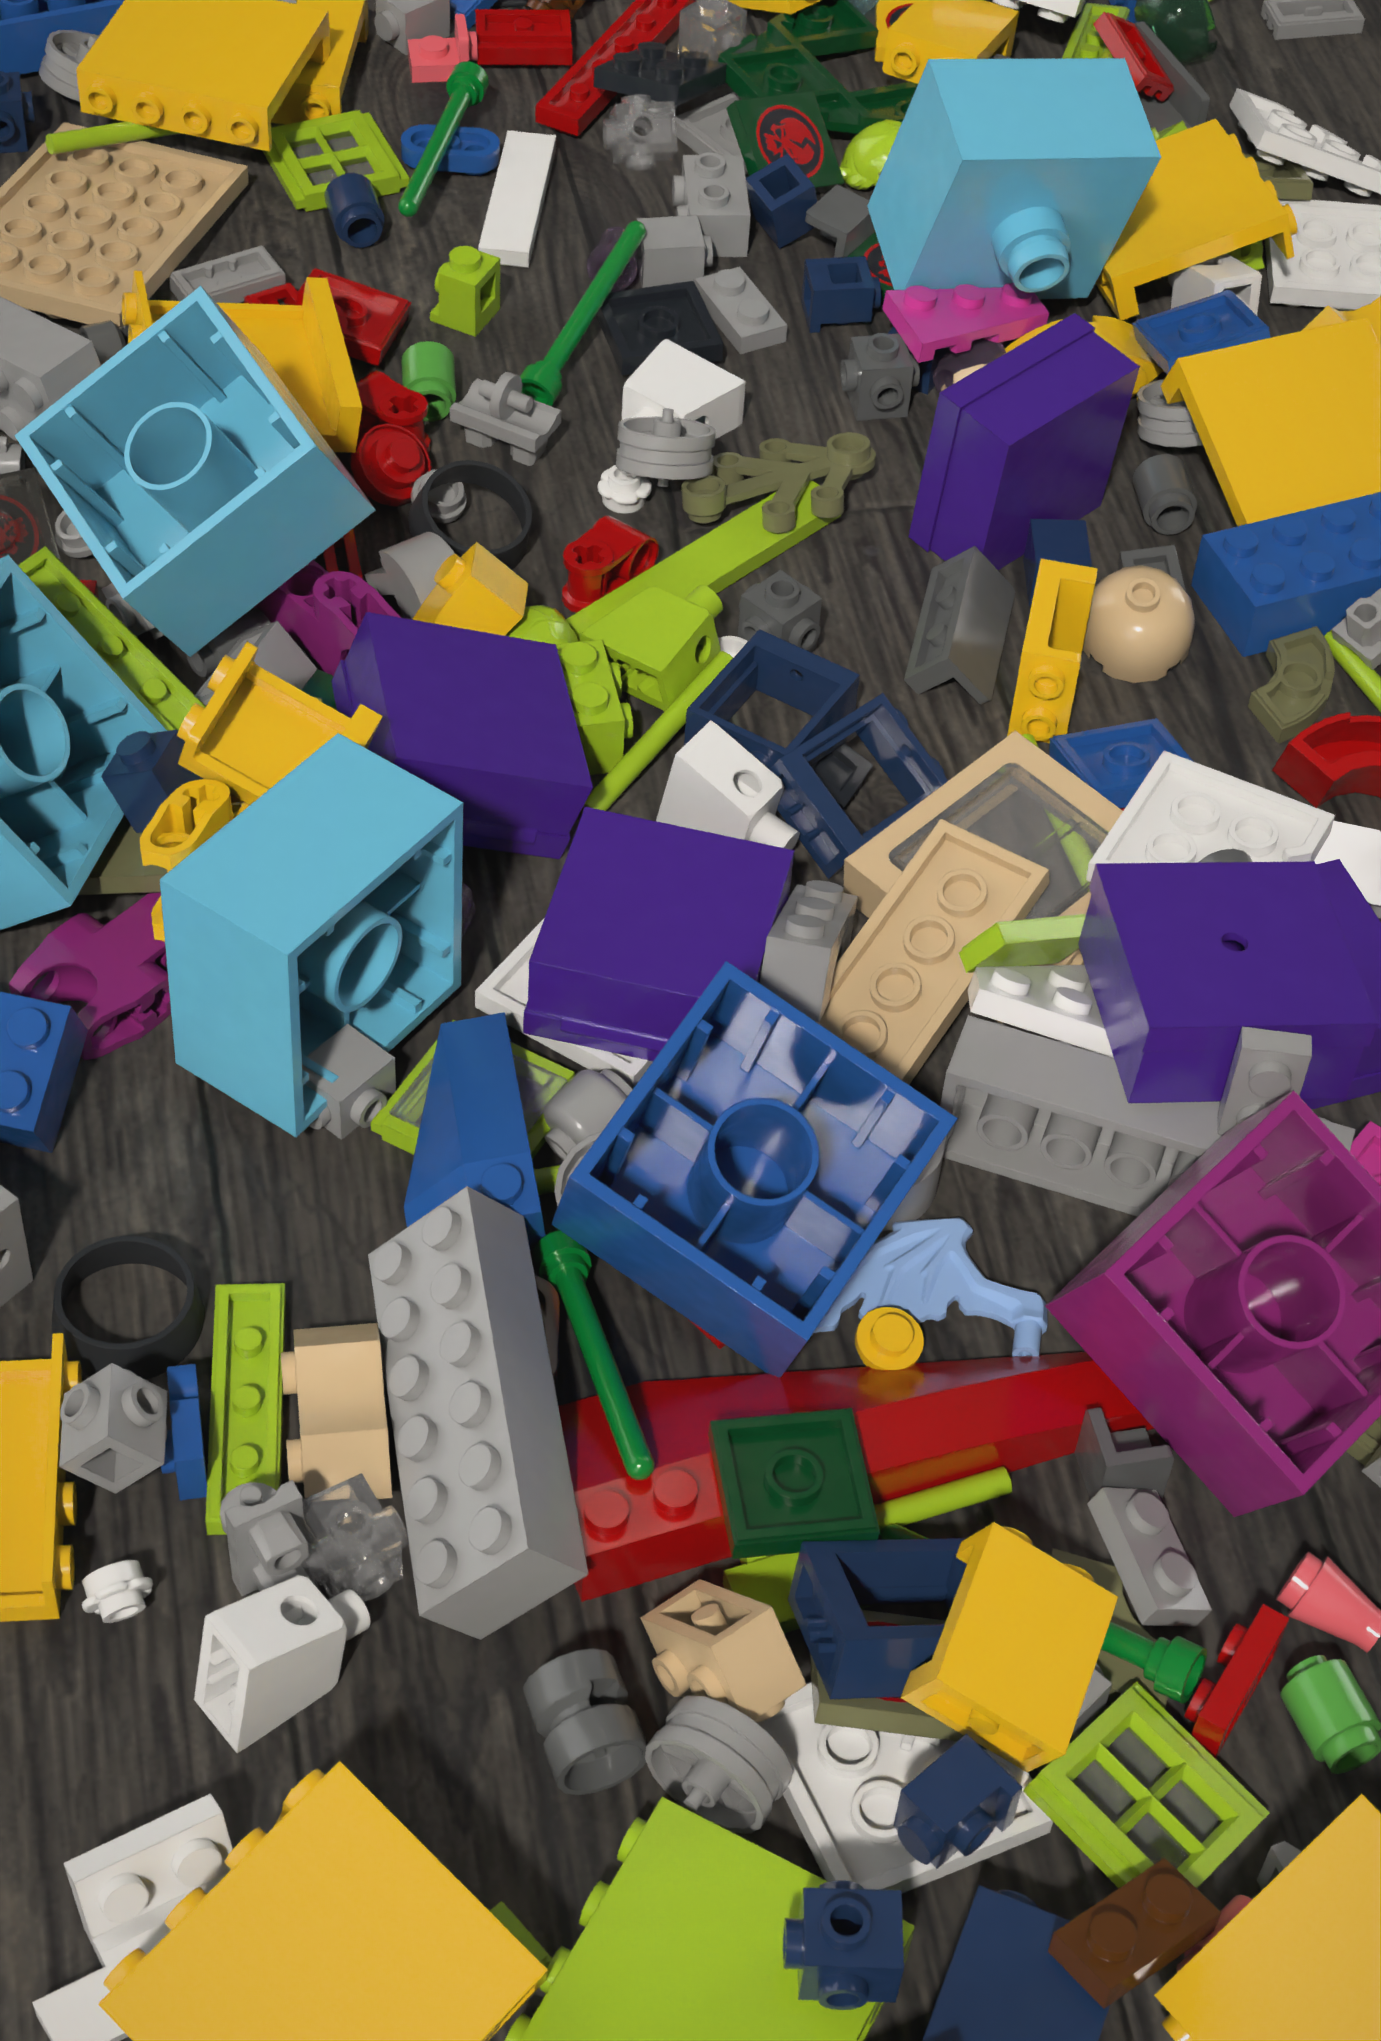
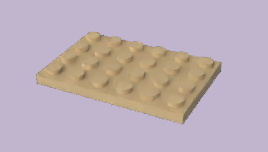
(96, 215)

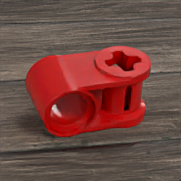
(391, 403)
(604, 561)

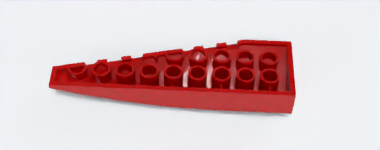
(911, 1425)

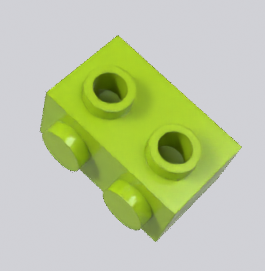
(594, 695)

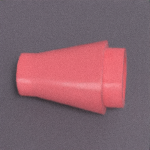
(1331, 1602)

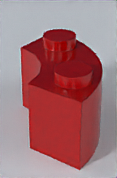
(1334, 758)

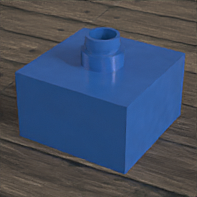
(751, 1170)

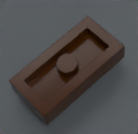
(1134, 1932)

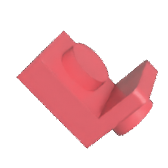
(435, 57)

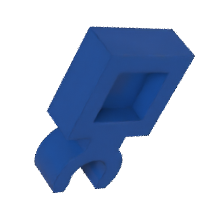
(185, 1440)

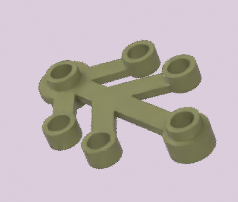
(844, 459)

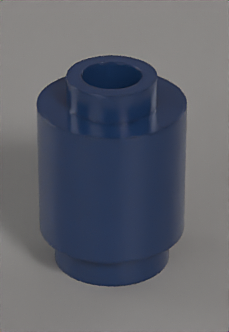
(354, 209)

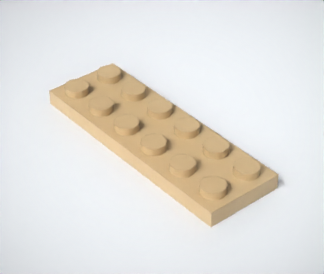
(903, 969)

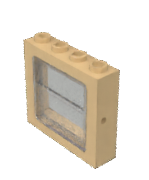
(1013, 800)

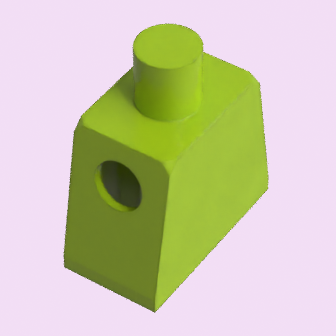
(660, 641)

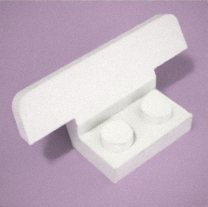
(123, 1901)

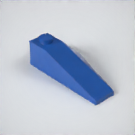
(474, 1126)

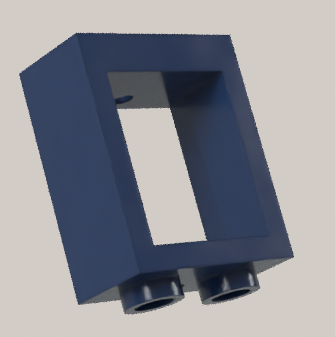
(770, 666)
(814, 811)
(839, 1577)

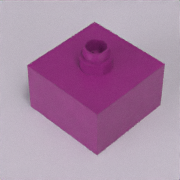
(1246, 1308)

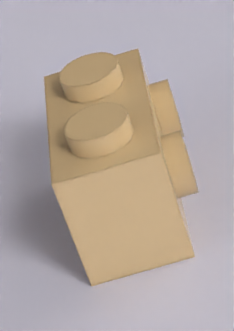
(723, 1650)

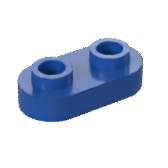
(470, 151)

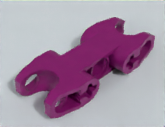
(323, 611)
(109, 967)

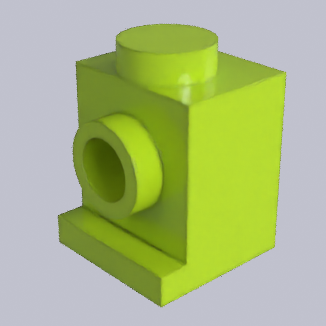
(467, 290)

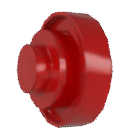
(389, 463)

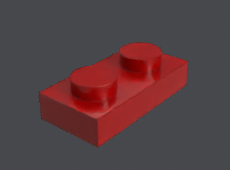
(1246, 1657)

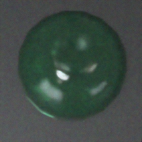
(1180, 26)

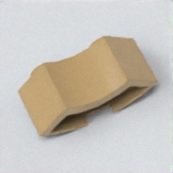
(339, 1408)

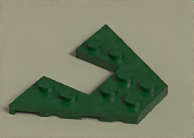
(785, 63)

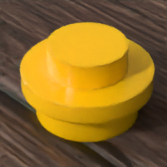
(889, 1339)

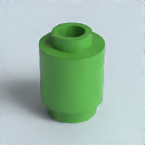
(431, 371)
(1332, 1713)

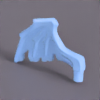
(926, 1269)

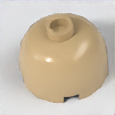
(1139, 624)

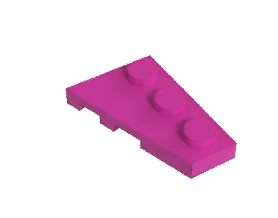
(957, 316)

